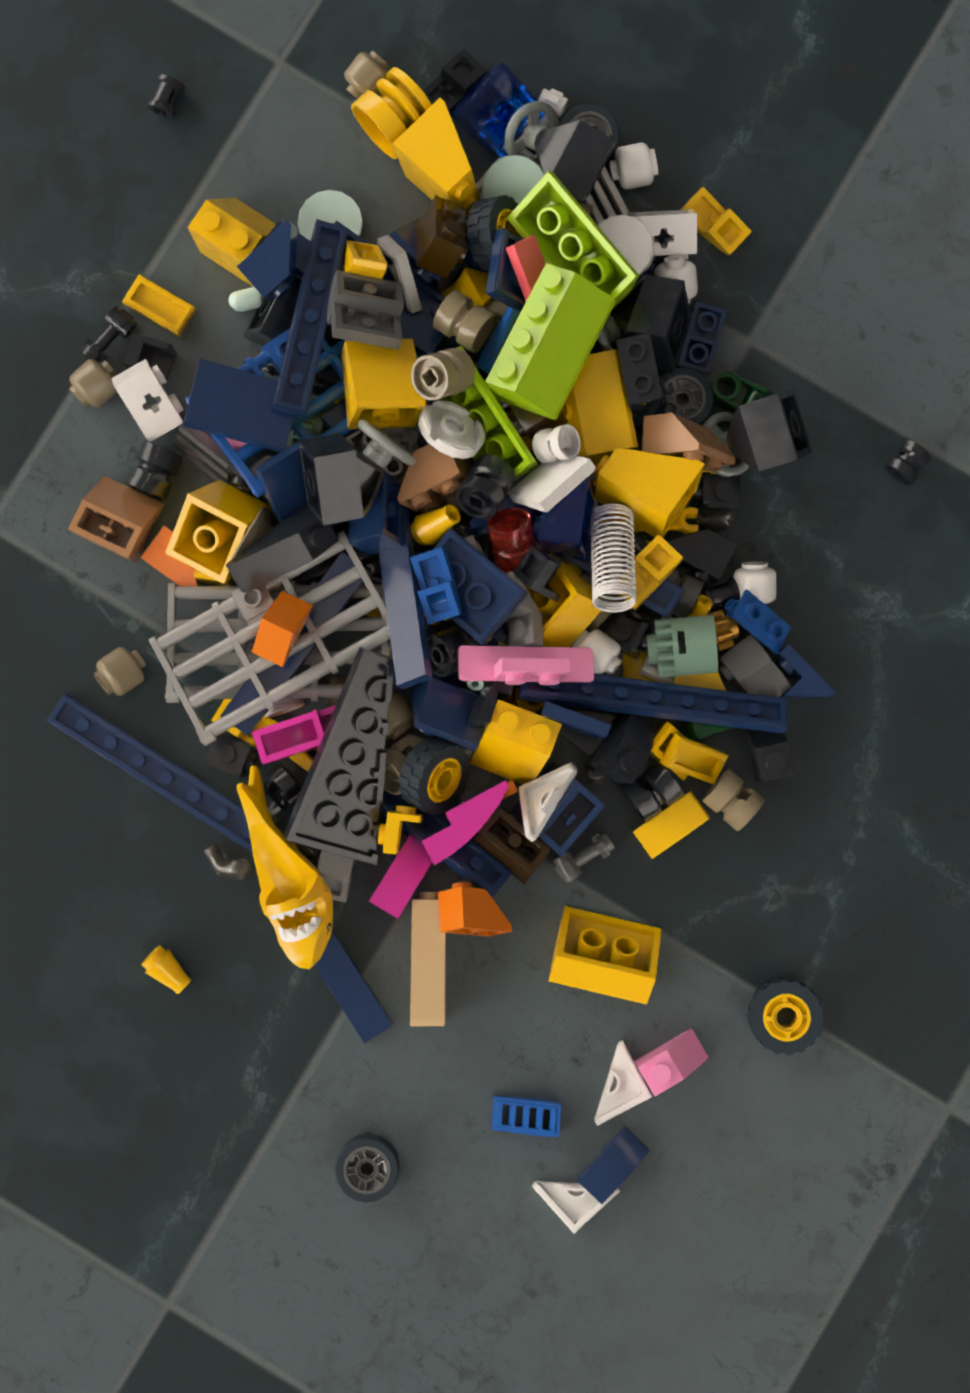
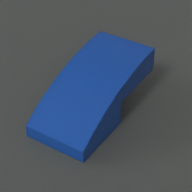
(437, 585)

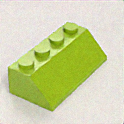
(572, 238)
(550, 342)
(500, 433)

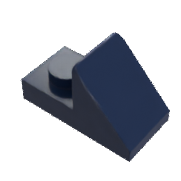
(808, 682)

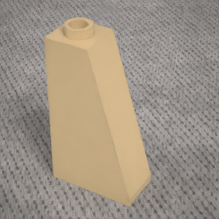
(427, 963)

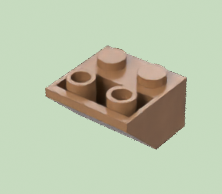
(683, 438)
(431, 479)
(116, 518)

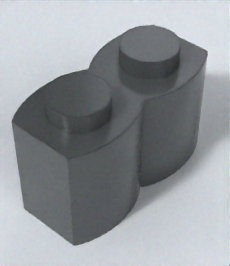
(751, 669)

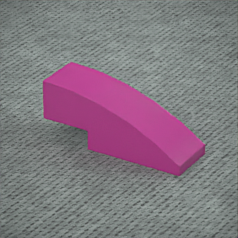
(292, 735)
(465, 823)
(402, 878)

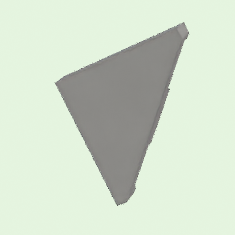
(401, 272)

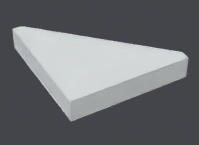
(542, 796)
(622, 1088)
(570, 1202)

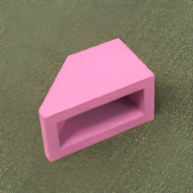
(671, 1062)

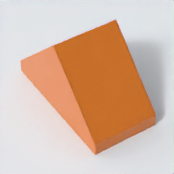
(281, 628)

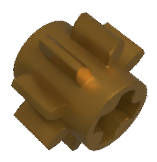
(726, 630)

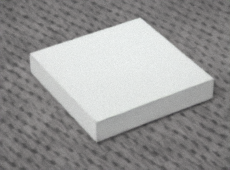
(551, 482)

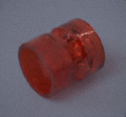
(511, 537)

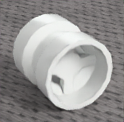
(556, 443)

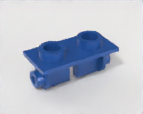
(759, 620)

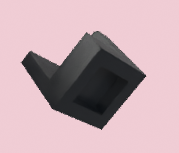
(152, 350)
(537, 570)

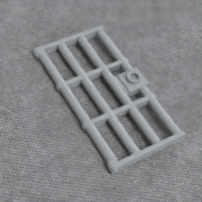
(253, 606)
(311, 691)

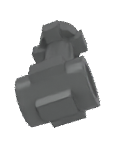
(569, 866)

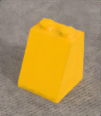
(435, 158)
(229, 232)
(380, 385)
(648, 484)
(213, 527)
(515, 743)

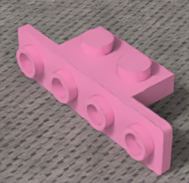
(525, 664)

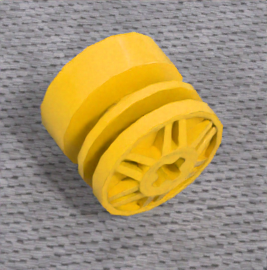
(392, 114)

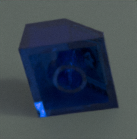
(491, 105)
(567, 525)

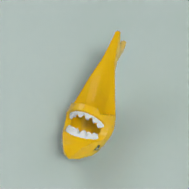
(291, 886)

